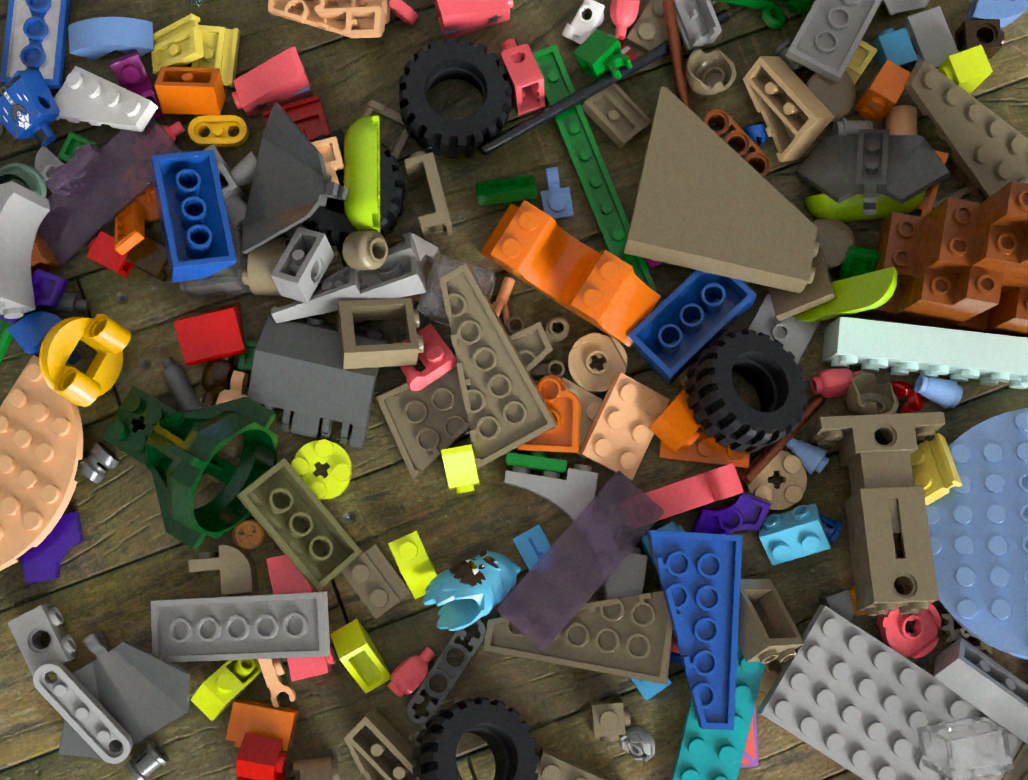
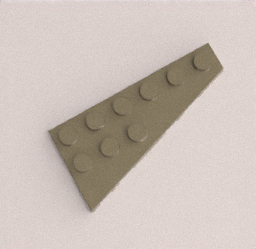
(494, 382)

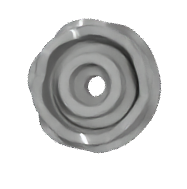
(638, 743)

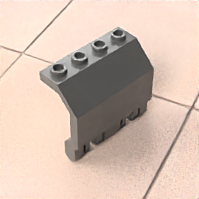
(303, 373)

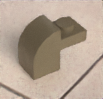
(236, 568)

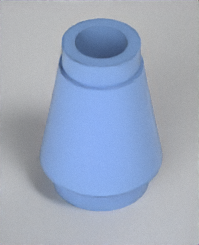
(938, 390)

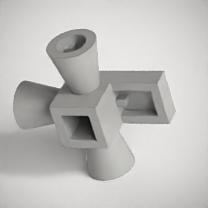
(231, 184)

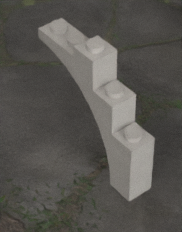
(572, 498)

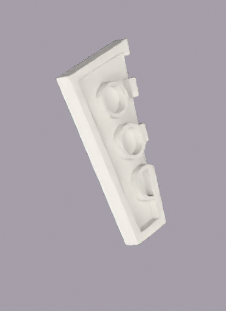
(100, 102)

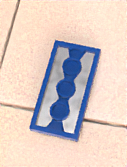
(36, 39)

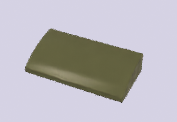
(299, 524)

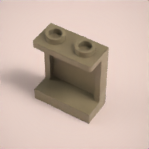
(438, 224)

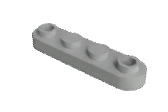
(82, 712)

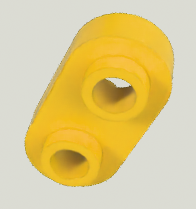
(220, 129)

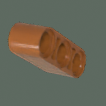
(732, 133)

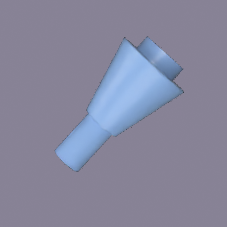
(811, 456)

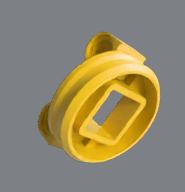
(100, 334)

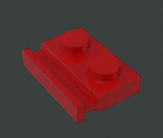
(307, 116)

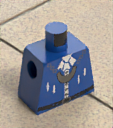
(28, 107)

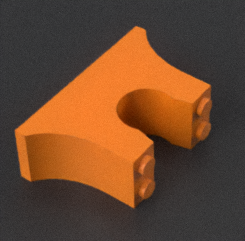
(569, 272)

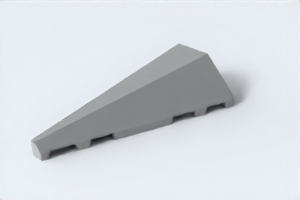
(396, 278)

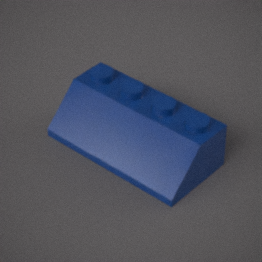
(192, 214)
(690, 321)

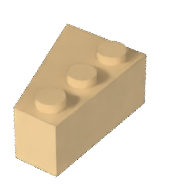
(787, 105)

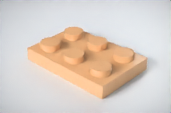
(621, 425)

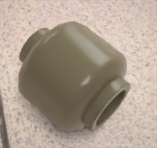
(365, 250)

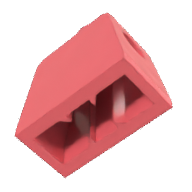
(524, 76)

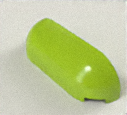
(363, 173)
(852, 208)
(855, 295)

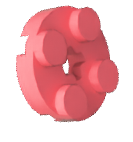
(912, 645)

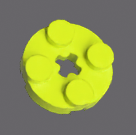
(339, 470)

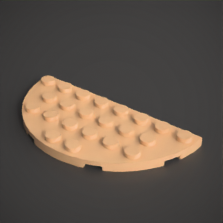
(37, 461)

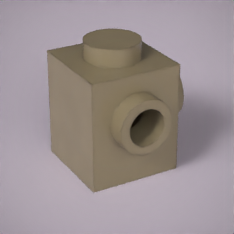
(609, 719)

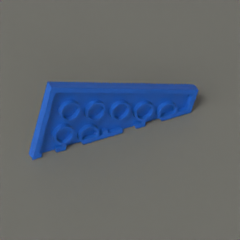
(703, 601)

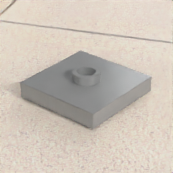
(790, 331)

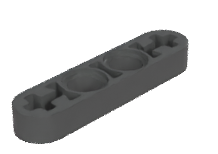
(449, 671)

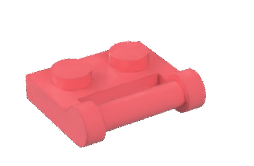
(435, 357)

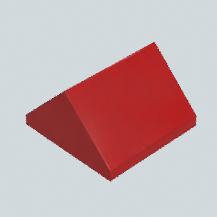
(211, 334)

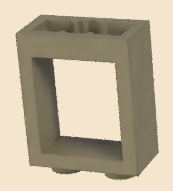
(381, 354)
(765, 624)

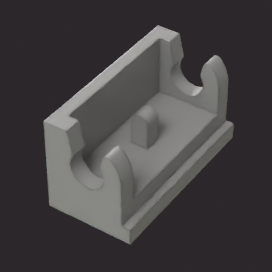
(696, 23)

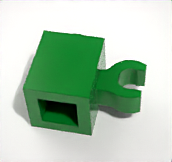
(601, 55)

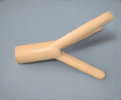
(502, 300)

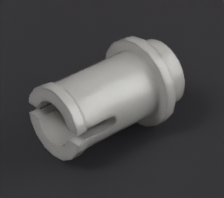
(852, 127)

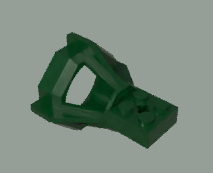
(183, 446)

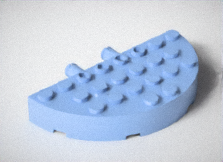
(983, 534)

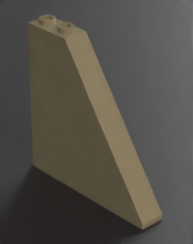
(713, 210)

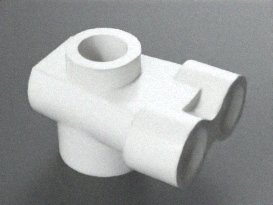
(580, 28)

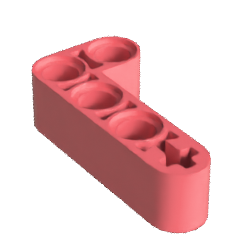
(697, 491)

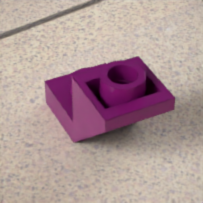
(134, 77)

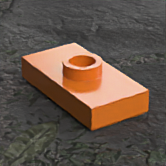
(129, 227)

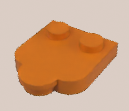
(566, 410)

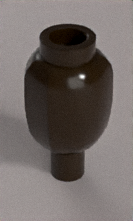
(216, 378)

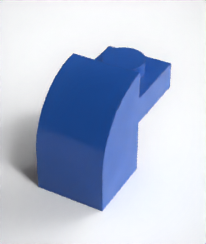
(32, 329)

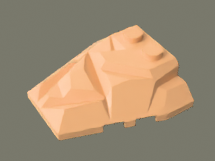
(342, 17)

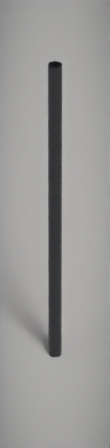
(581, 95)

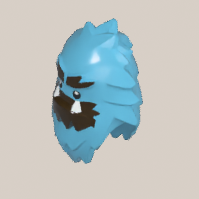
(471, 589)

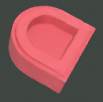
(403, 12)

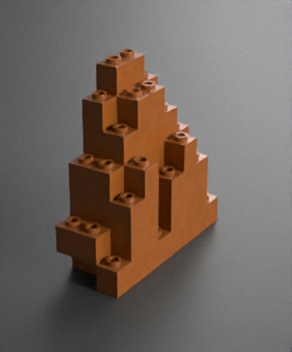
(960, 265)

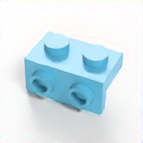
(793, 534)

